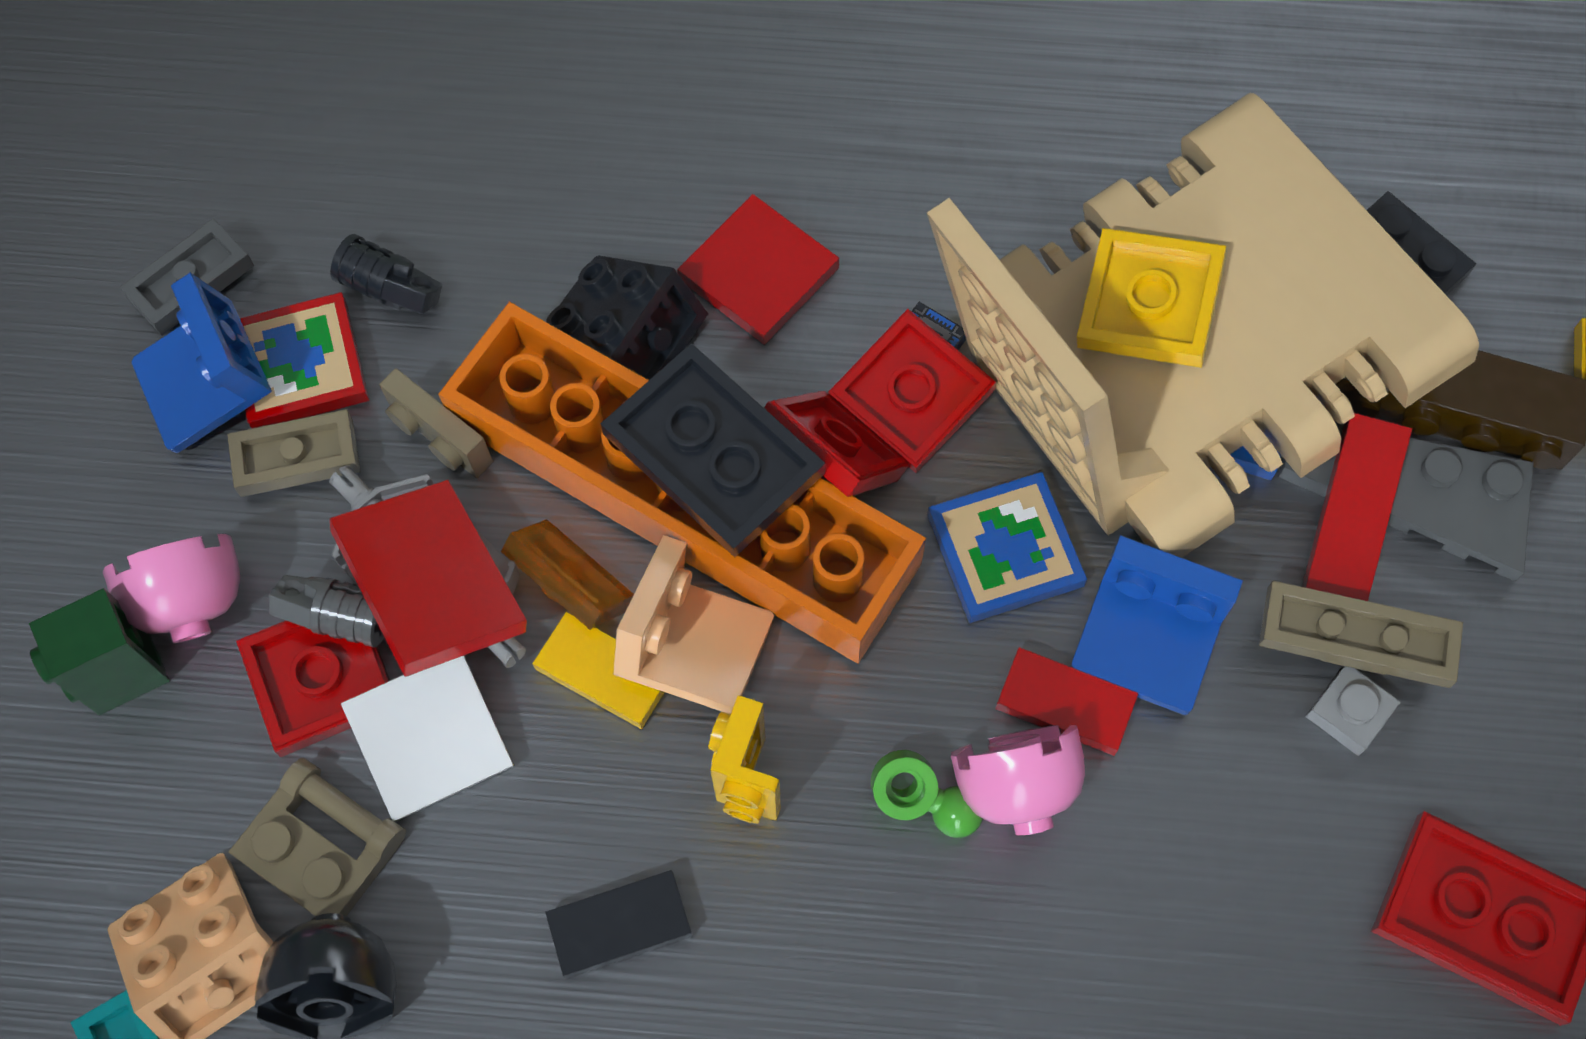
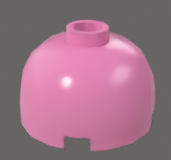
(177, 587)
(1022, 777)

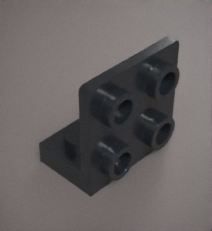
(630, 313)

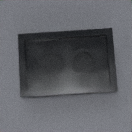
(713, 449)

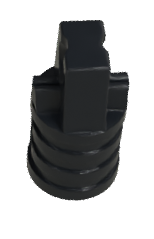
(383, 275)

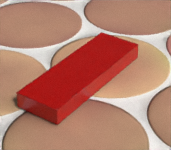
(1357, 507)

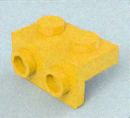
(737, 747)

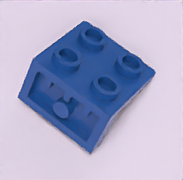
(201, 368)
(1155, 624)

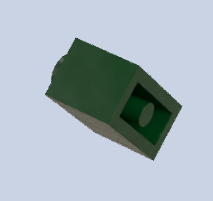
(96, 653)

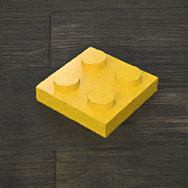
(1151, 297)

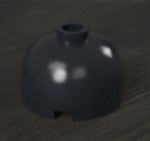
(326, 976)

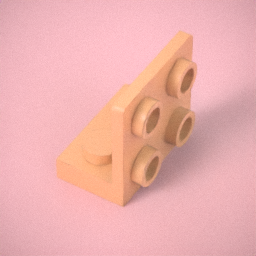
(688, 636)
(191, 953)

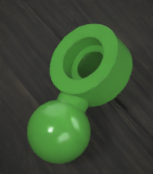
(947, 806)

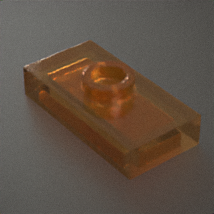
(567, 573)

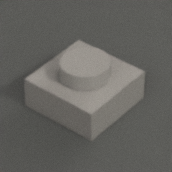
(1353, 709)

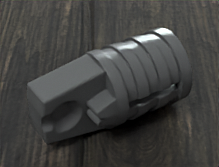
(325, 608)

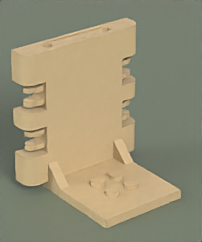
(1300, 304)

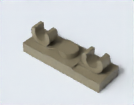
(1361, 634)

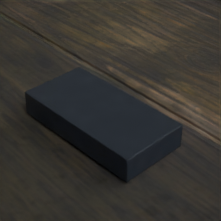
(618, 924)

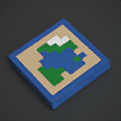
(1006, 547)

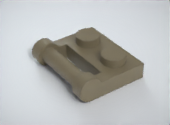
(304, 861)

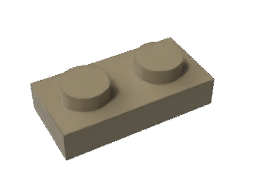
(450, 437)
(292, 452)

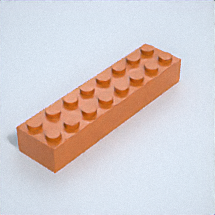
(541, 401)

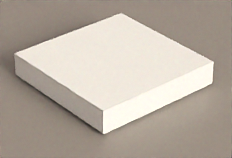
(427, 736)

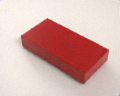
(1060, 695)

